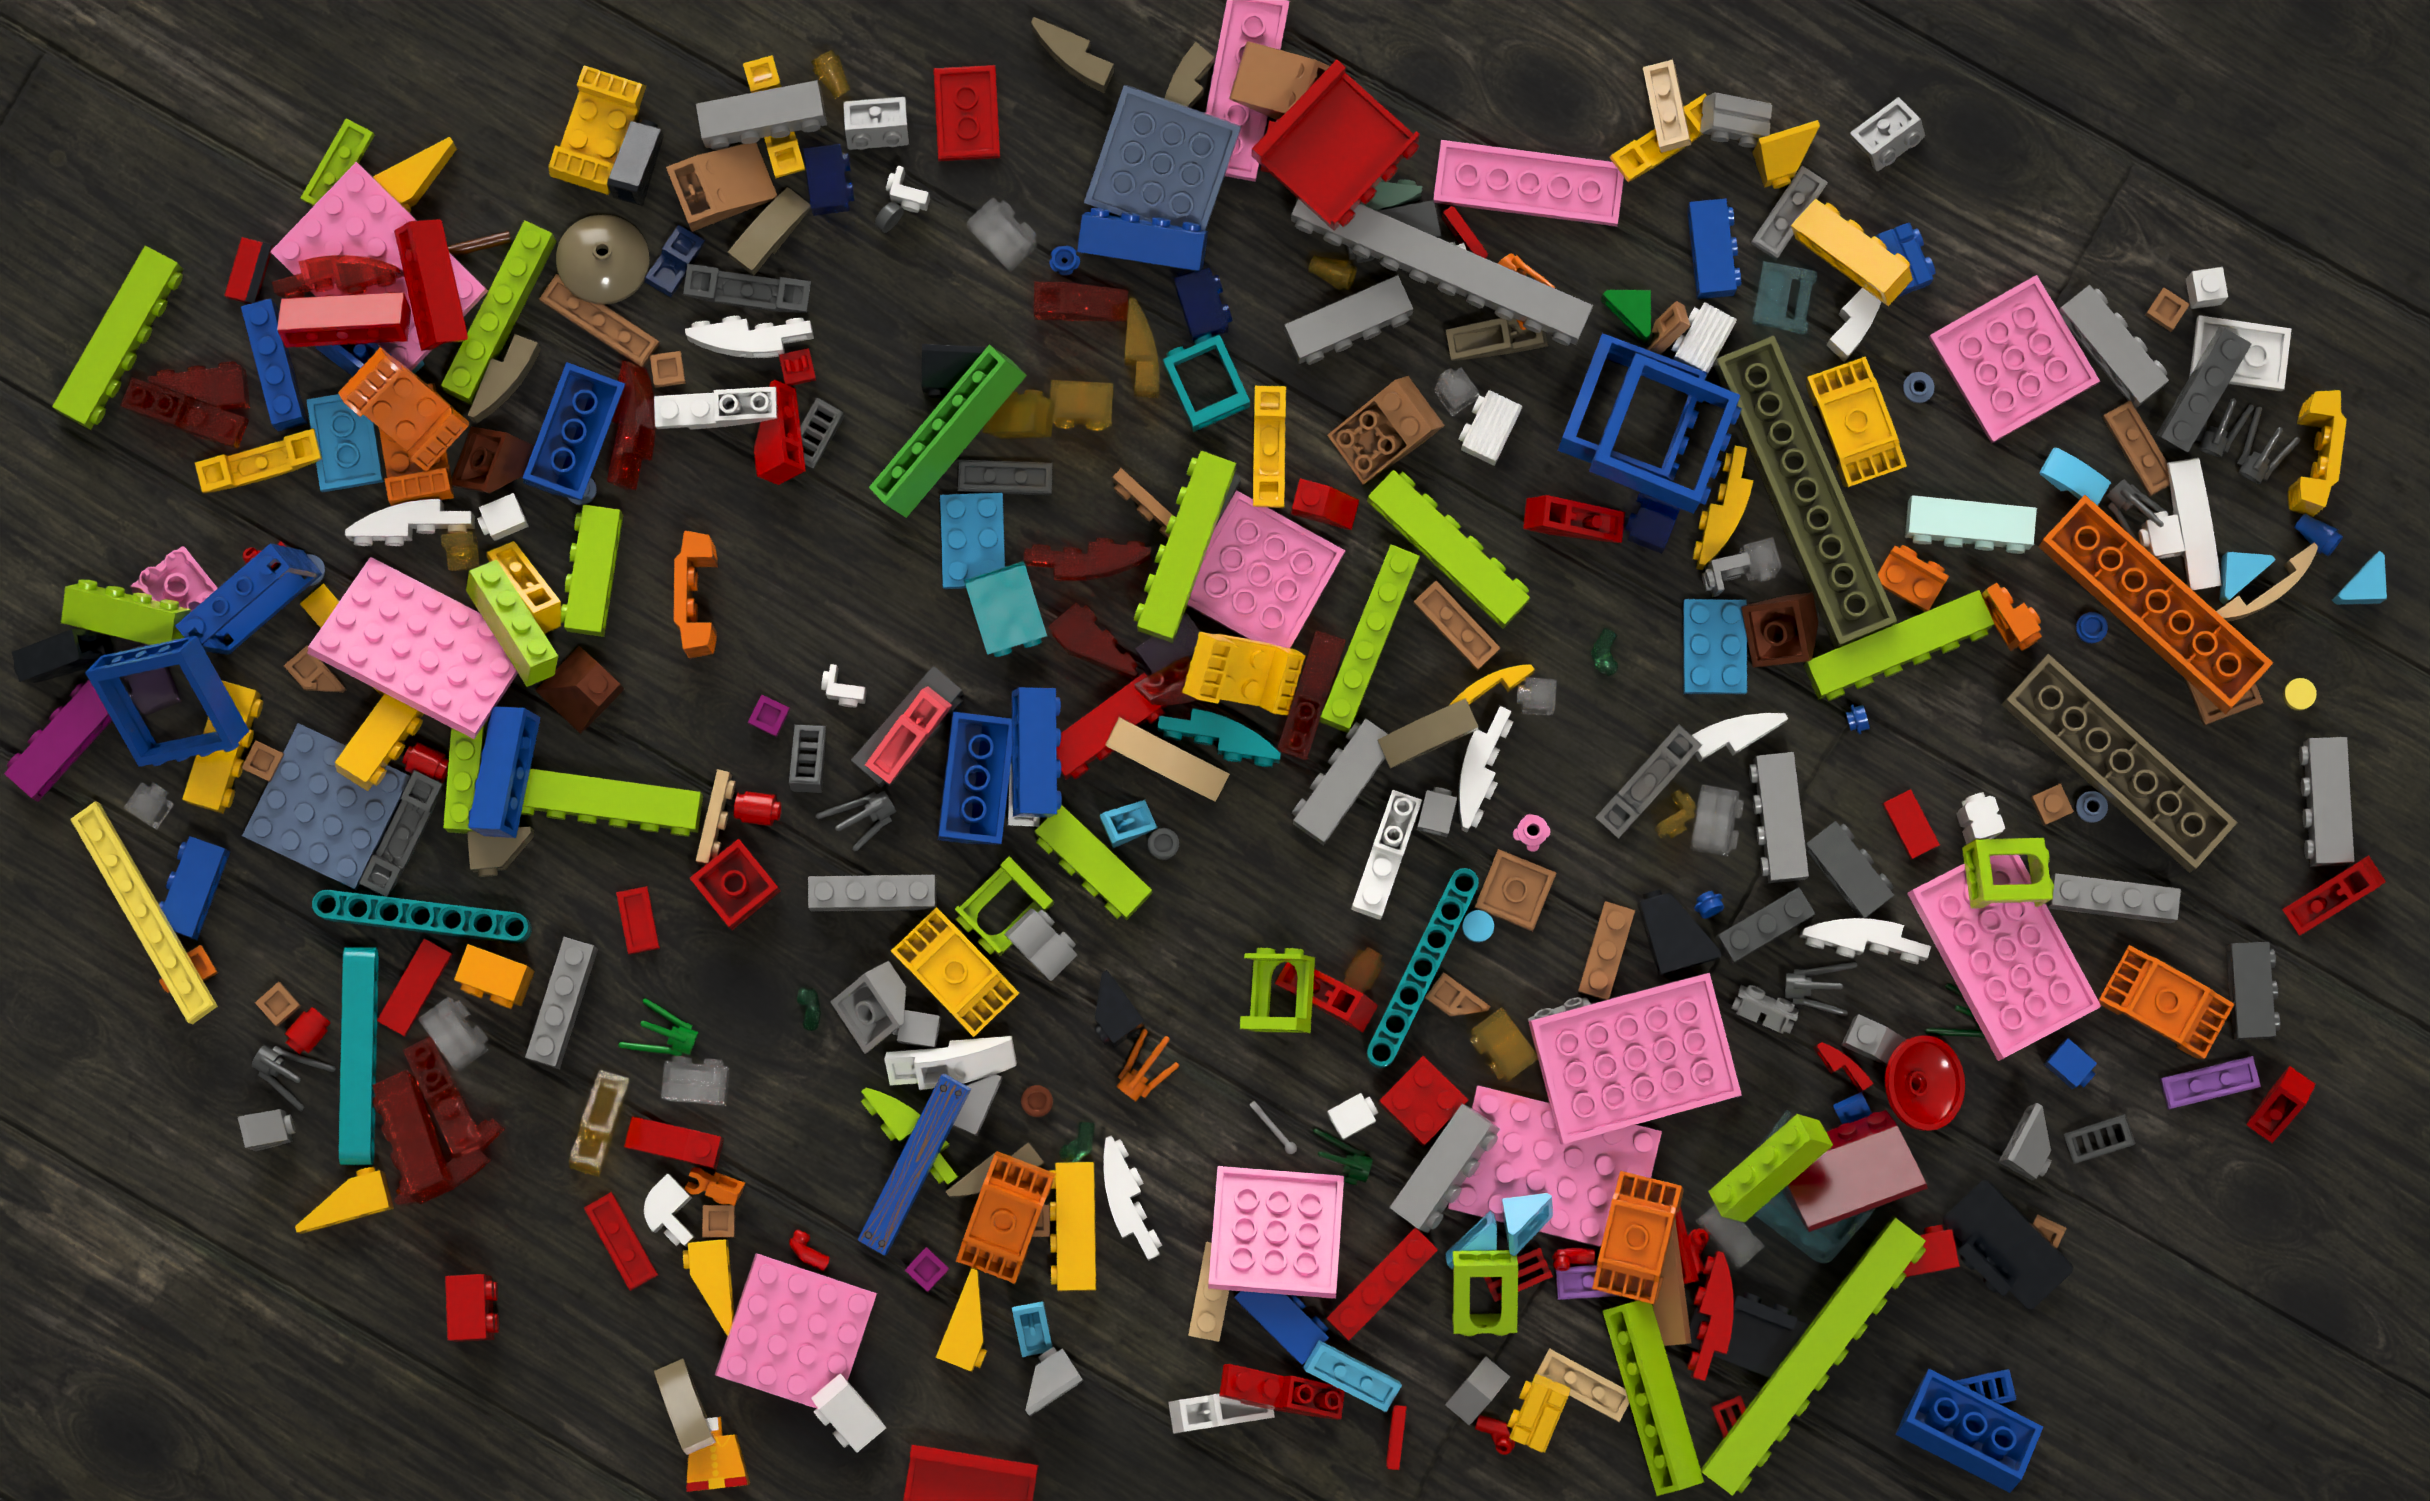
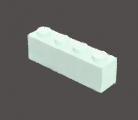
(1970, 523)

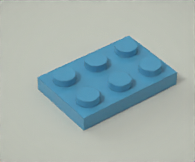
(345, 443)
(971, 536)
(1714, 647)

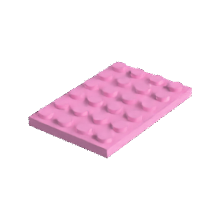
(360, 220)
(416, 648)
(2005, 958)
(1634, 1058)
(1533, 1162)

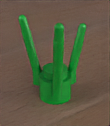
(681, 1038)

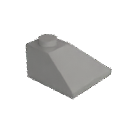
(873, 1006)
(2029, 1145)
(1051, 1379)

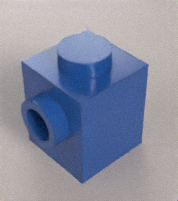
(2071, 1064)

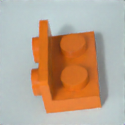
(1912, 578)

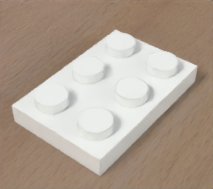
(2264, 362)

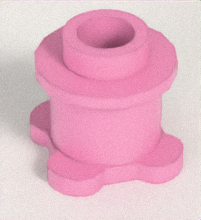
(1522, 835)

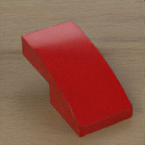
(1835, 1059)

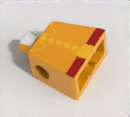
(717, 1464)

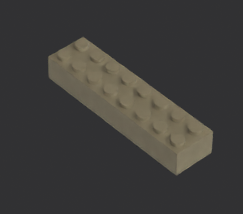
(2119, 763)

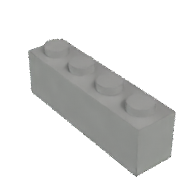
(761, 115)
(1348, 320)
(2113, 346)
(1342, 783)
(2328, 801)
(1780, 817)
(872, 893)
(2115, 898)
(561, 1002)
(1445, 1169)

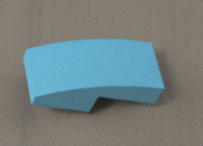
(2074, 475)

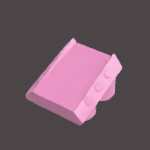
(176, 579)

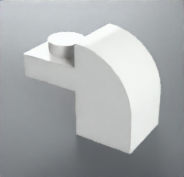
(662, 1204)

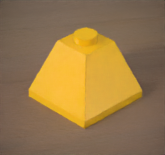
(1782, 153)

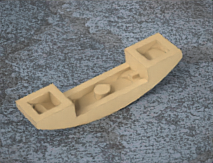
(2295, 566)
(1167, 759)

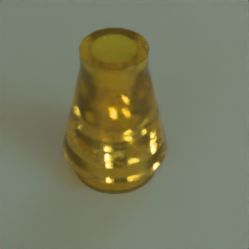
(831, 73)
(1334, 271)

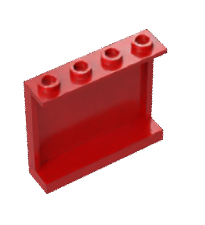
(1335, 147)
(966, 1477)

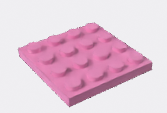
(2014, 359)
(1262, 573)
(1276, 1232)
(794, 1331)

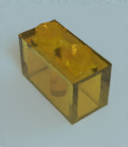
(1082, 404)
(1022, 417)
(1503, 1045)

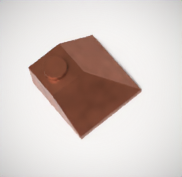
(490, 460)
(1781, 629)
(580, 689)

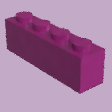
(60, 743)

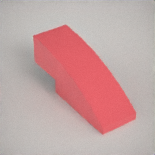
(908, 734)

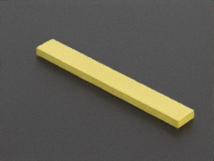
(144, 913)

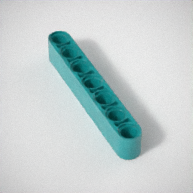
(406, 917)
(1427, 953)
(358, 1055)

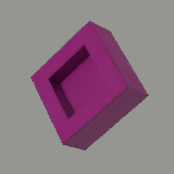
(769, 715)
(927, 1269)

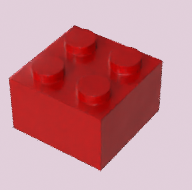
(735, 884)
(1422, 1101)
(471, 1307)

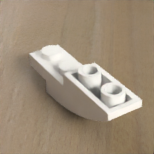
(737, 340)
(716, 409)
(397, 523)
(1476, 780)
(1386, 854)
(1853, 934)
(961, 1060)
(1120, 1187)

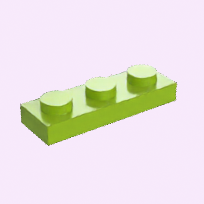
(342, 154)

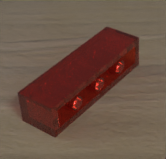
(412, 1137)

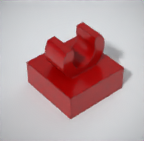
(797, 367)

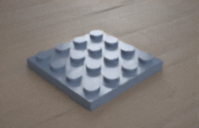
(1162, 160)
(320, 814)

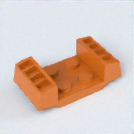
(404, 408)
(407, 480)
(696, 551)
(2166, 1002)
(1005, 1217)
(1637, 1237)

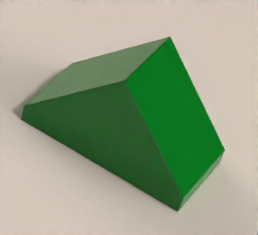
(1632, 309)

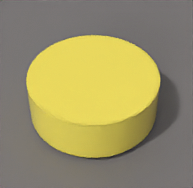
(2299, 694)

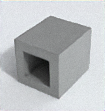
(1437, 812)
(919, 1029)

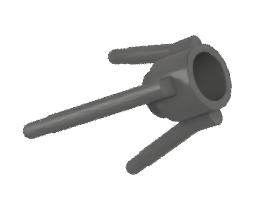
(2215, 441)
(2256, 466)
(2127, 496)
(878, 808)
(1799, 986)
(270, 1063)

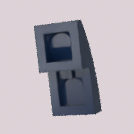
(672, 263)

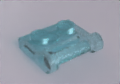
(1774, 297)

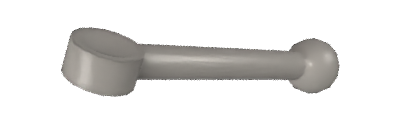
(1290, 1147)

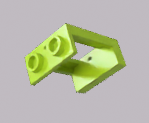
(1980, 879)
(970, 909)
(1263, 966)
(1484, 1264)

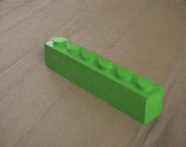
(947, 431)

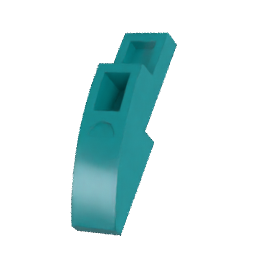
(1234, 738)

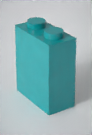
(1005, 609)

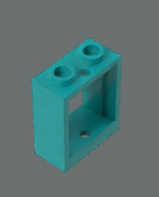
(1219, 410)

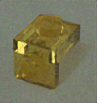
(1674, 824)

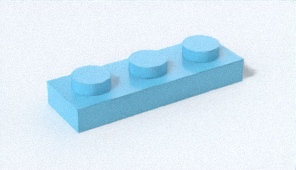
(1352, 1376)

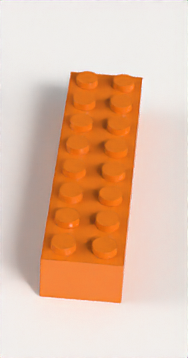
(2155, 604)

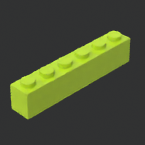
(499, 311)
(118, 338)
(1186, 546)
(1448, 548)
(1369, 639)
(1899, 645)
(613, 801)
(1653, 1397)

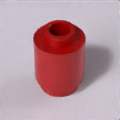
(426, 761)
(757, 808)
(307, 1031)

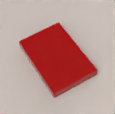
(966, 113)

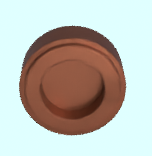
(1037, 1101)

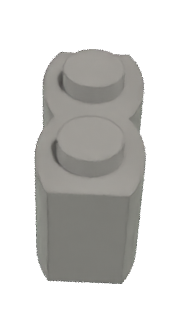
(1041, 944)

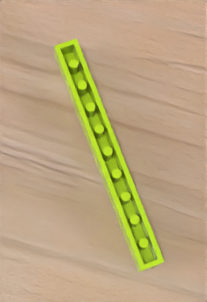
(1813, 1355)

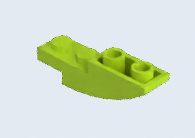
(900, 1123)

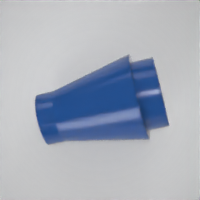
(2322, 534)

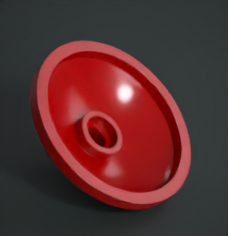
(1936, 1083)

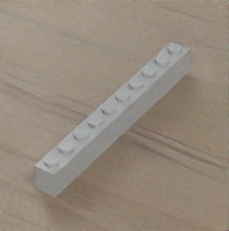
(1454, 271)

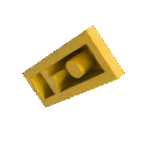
(413, 176)
(530, 585)
(352, 1200)
(712, 1274)
(965, 1333)

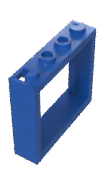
(1623, 353)
(1647, 482)
(249, 598)
(204, 681)

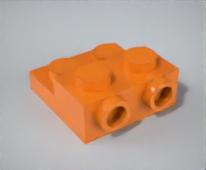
(2016, 626)

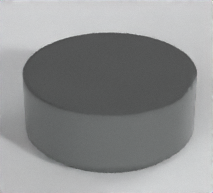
(889, 216)
(1163, 843)

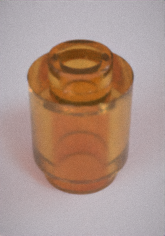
(1363, 970)

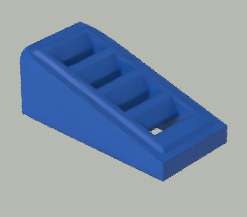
(2006, 1381)

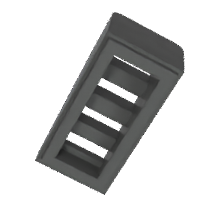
(831, 428)
(807, 784)
(2124, 1126)

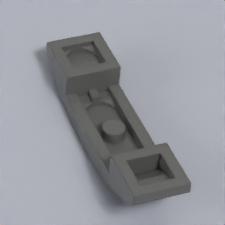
(746, 290)
(1649, 781)
(403, 834)

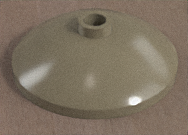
(605, 277)

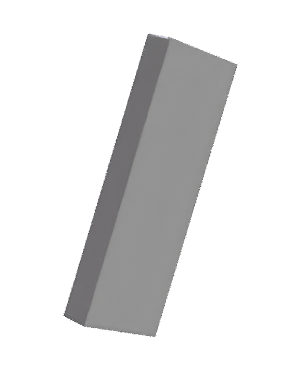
(1777, 228)

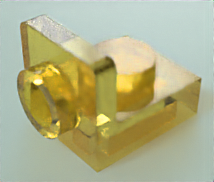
(461, 550)

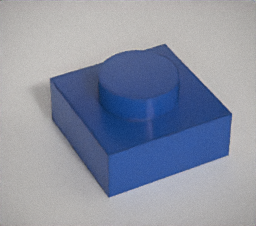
(1852, 1108)

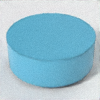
(1478, 926)

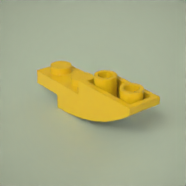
(1723, 519)

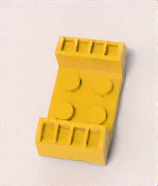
(596, 129)
(2320, 411)
(1856, 421)
(1243, 672)
(955, 972)

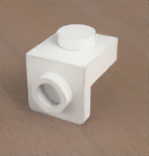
(909, 198)
(846, 694)

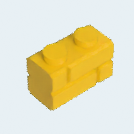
(1539, 1412)

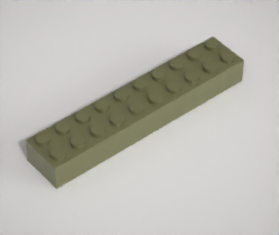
(1805, 493)

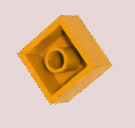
(493, 975)

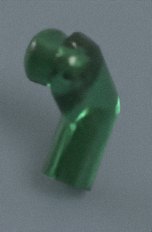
(1602, 655)
(813, 1009)
(1081, 1146)

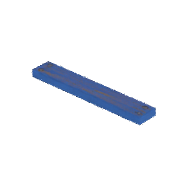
(914, 1164)

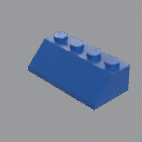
(573, 432)
(976, 779)
(1969, 1431)

